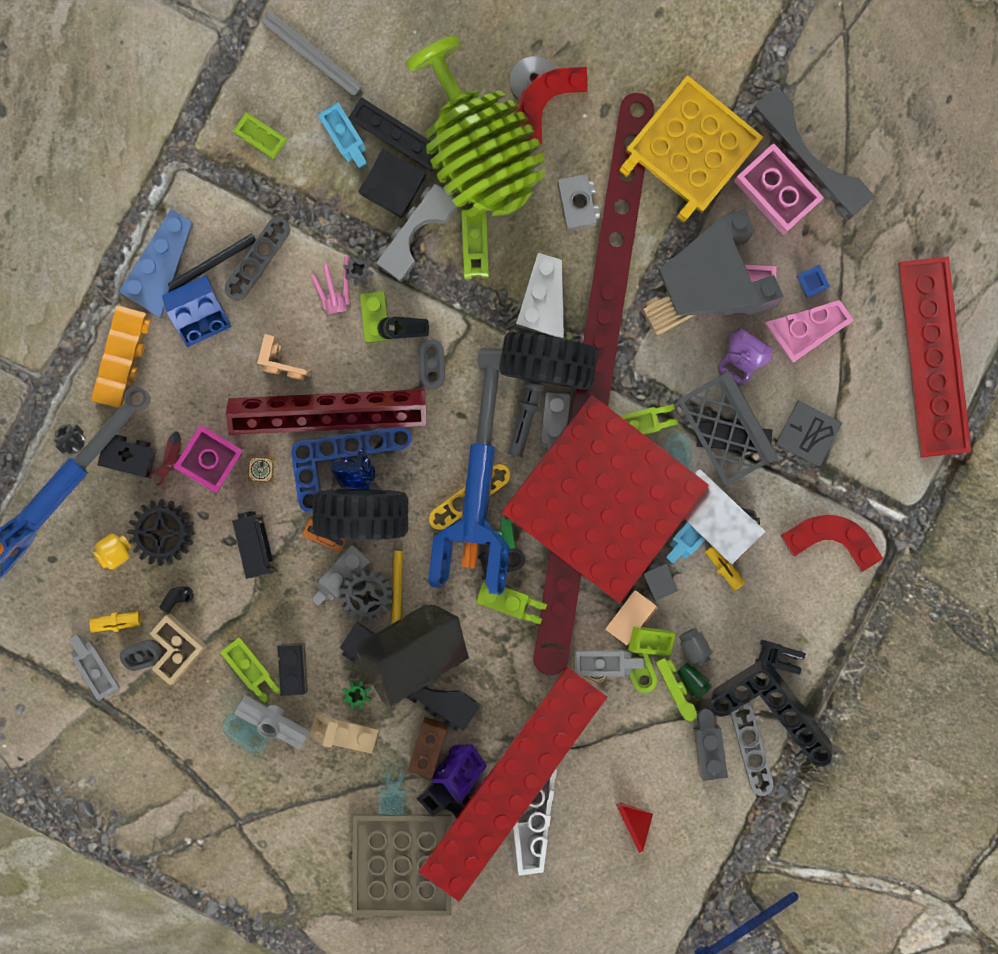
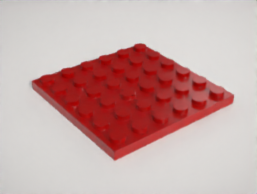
(605, 498)

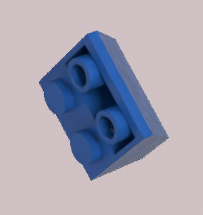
(196, 311)

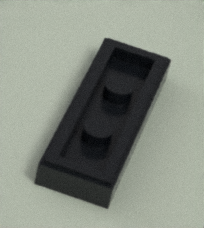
(723, 431)

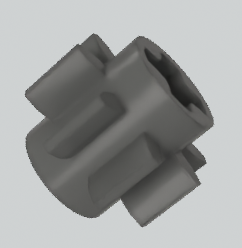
(361, 263)
(69, 439)

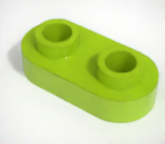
(648, 671)

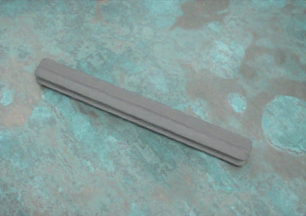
(311, 53)

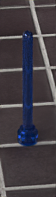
(749, 925)

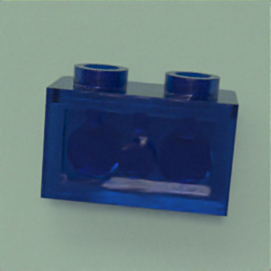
(354, 474)

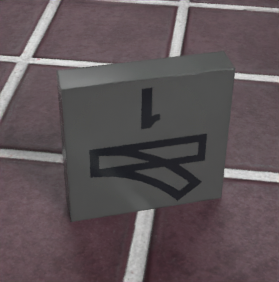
(808, 433)

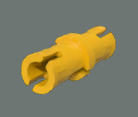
(735, 580)
(115, 621)

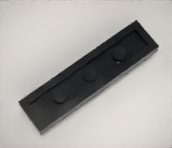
(392, 132)

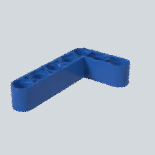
(340, 452)

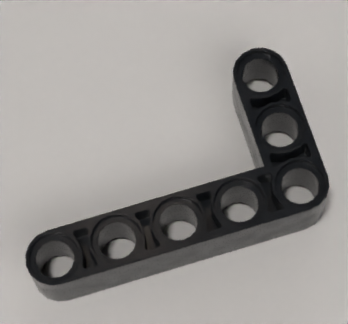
(778, 705)

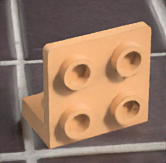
(272, 350)

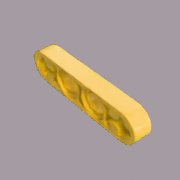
(440, 509)

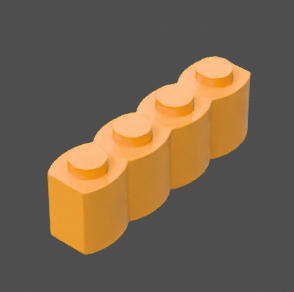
(120, 356)

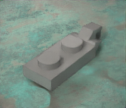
(554, 418)
(330, 583)
(606, 662)
(93, 667)

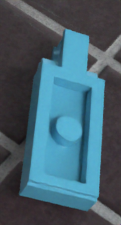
(343, 134)
(684, 543)

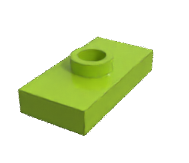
(260, 135)
(652, 641)

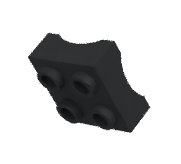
(392, 183)

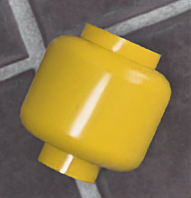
(111, 551)

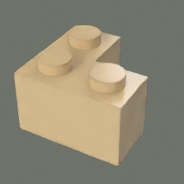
(182, 648)

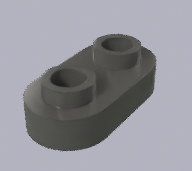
(432, 364)
(141, 655)

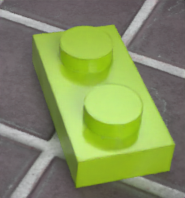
(373, 310)

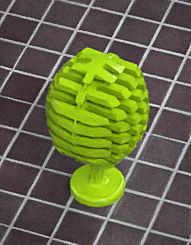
(479, 141)

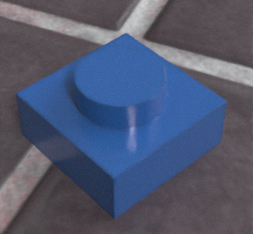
(812, 281)

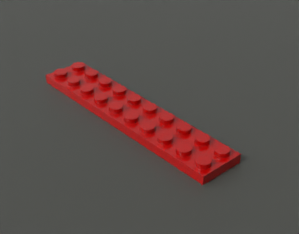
(512, 784)

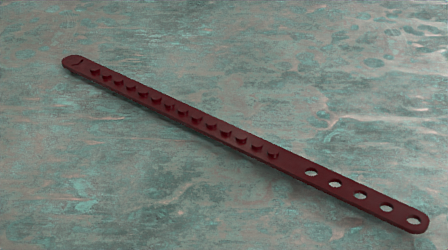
(601, 331)

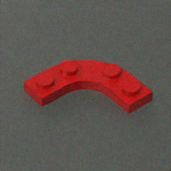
(544, 88)
(837, 529)

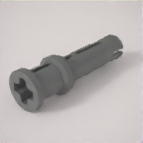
(527, 407)

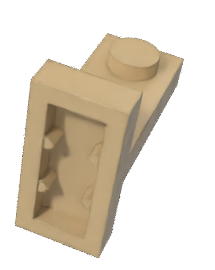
(342, 733)

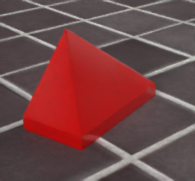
(637, 823)

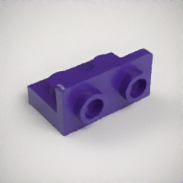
(460, 770)

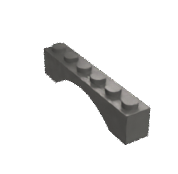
(845, 192)

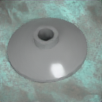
(524, 70)

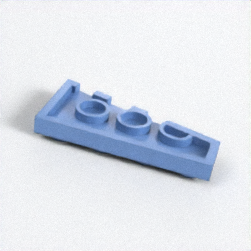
(158, 264)

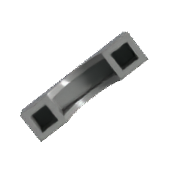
(434, 208)

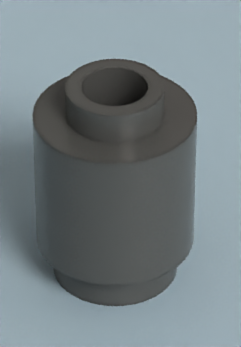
(695, 647)

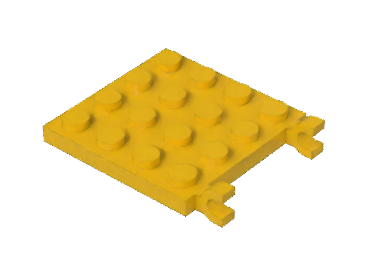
(692, 145)

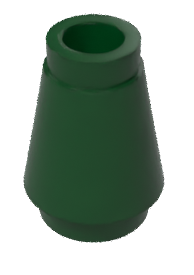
(694, 681)

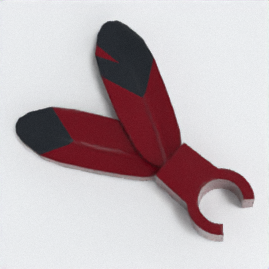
(170, 457)

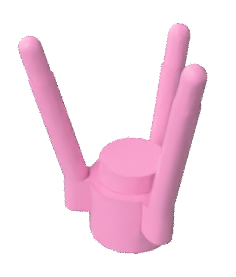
(335, 302)

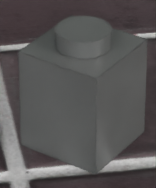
(659, 580)

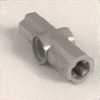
(271, 721)

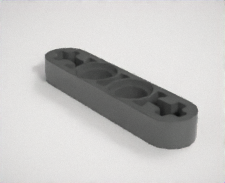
(261, 261)

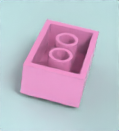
(778, 189)

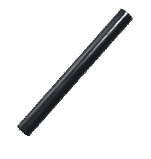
(212, 262)

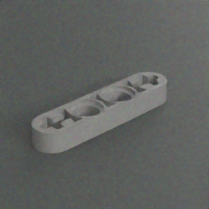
(750, 748)

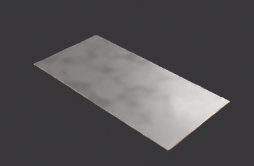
(723, 522)

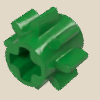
(363, 692)

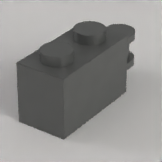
(709, 747)

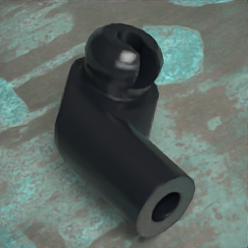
(176, 595)

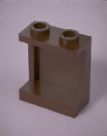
(427, 747)

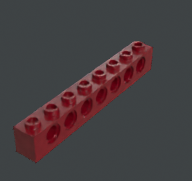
(326, 412)

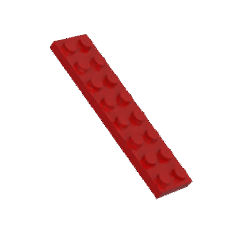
(934, 357)

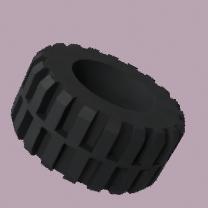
(548, 360)
(360, 514)

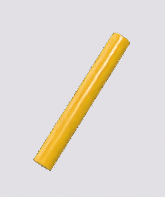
(397, 585)

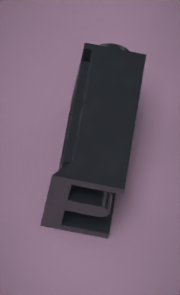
(253, 545)

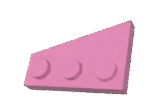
(807, 329)

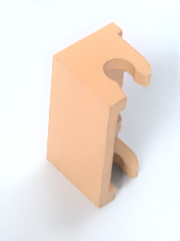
(635, 612)

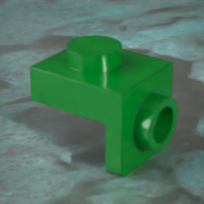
(507, 532)

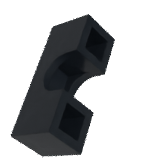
(437, 798)

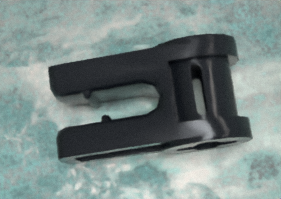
(403, 327)
(771, 652)

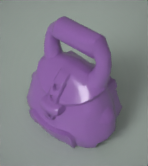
(746, 354)

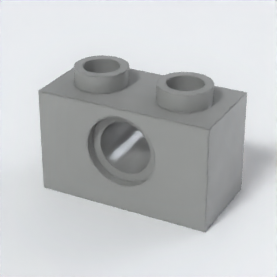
(575, 217)

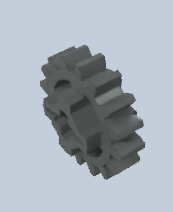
(357, 591)

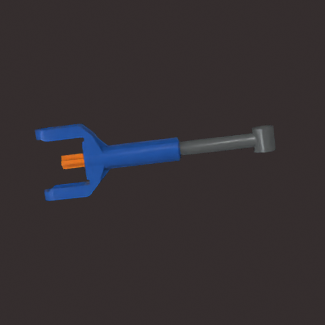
(473, 526)
(22, 529)

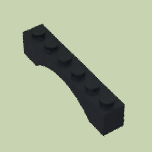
(452, 705)

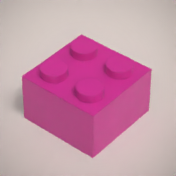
(208, 459)

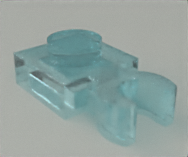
(392, 798)

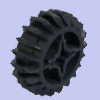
(161, 521)

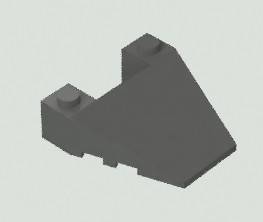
(712, 276)

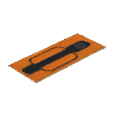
(335, 544)

